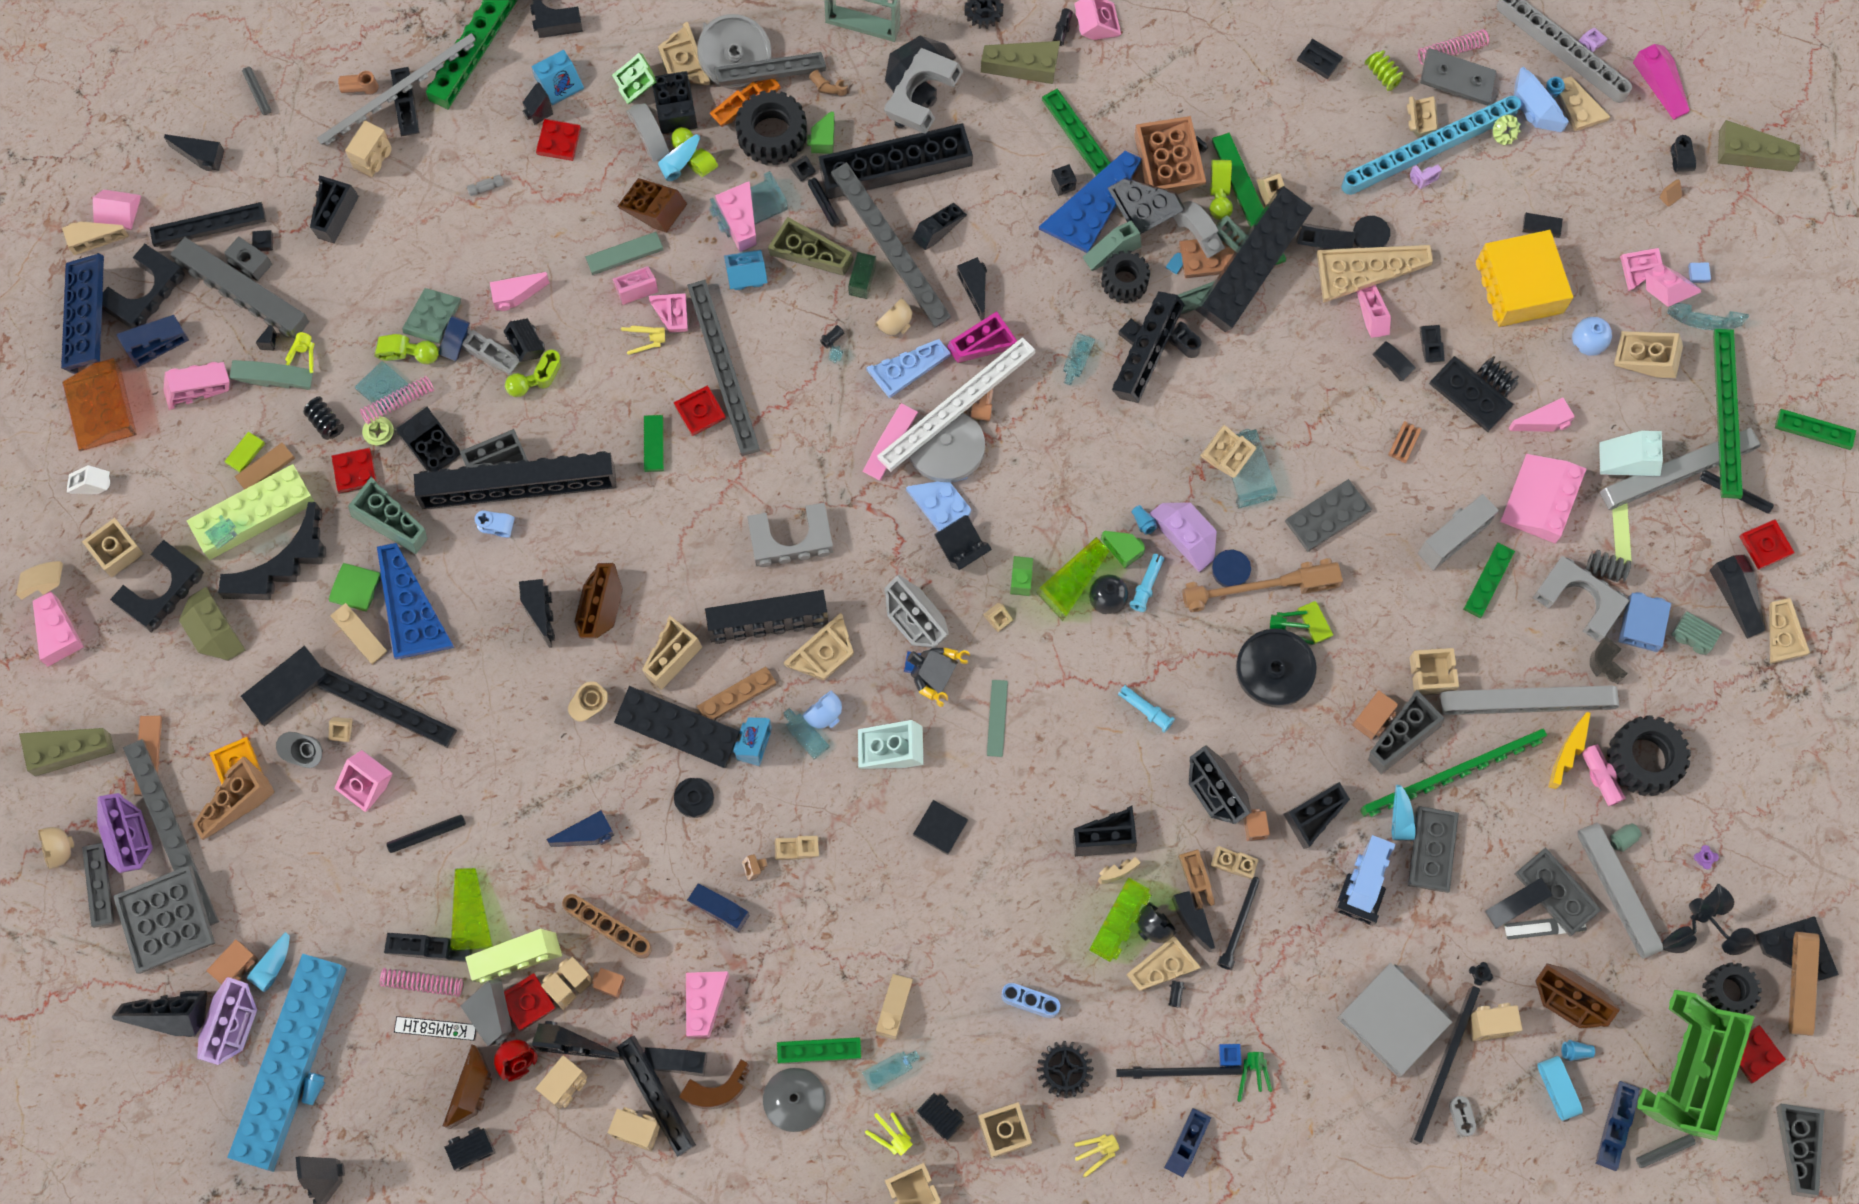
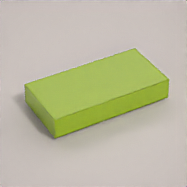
(244, 452)
(1319, 628)

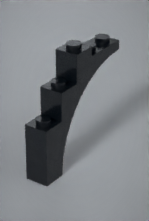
(284, 567)

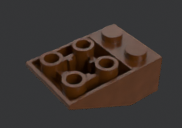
(653, 204)

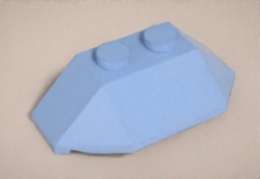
(1537, 103)

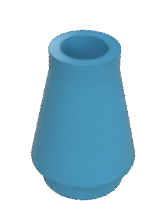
(1555, 86)
(1144, 520)
(1575, 1050)
(312, 1086)

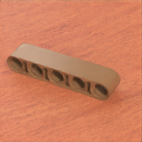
(599, 919)
(1803, 983)

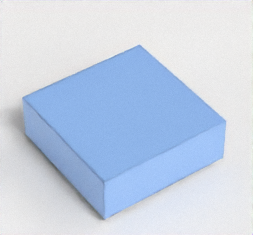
(1699, 272)

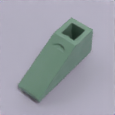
(1121, 238)

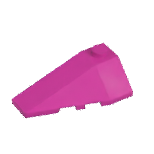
(1662, 76)

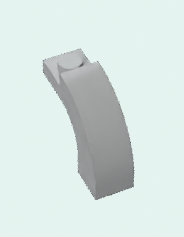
(648, 130)
(1201, 226)

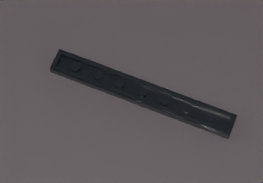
(387, 708)
(1445, 1065)

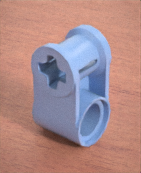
(497, 524)

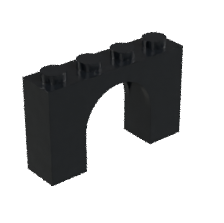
(555, 22)
(137, 311)
(152, 612)

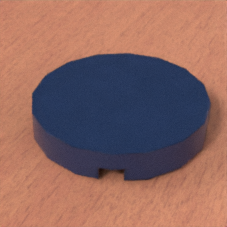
(1231, 568)

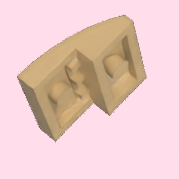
(1228, 451)
(40, 577)

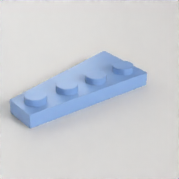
(906, 368)

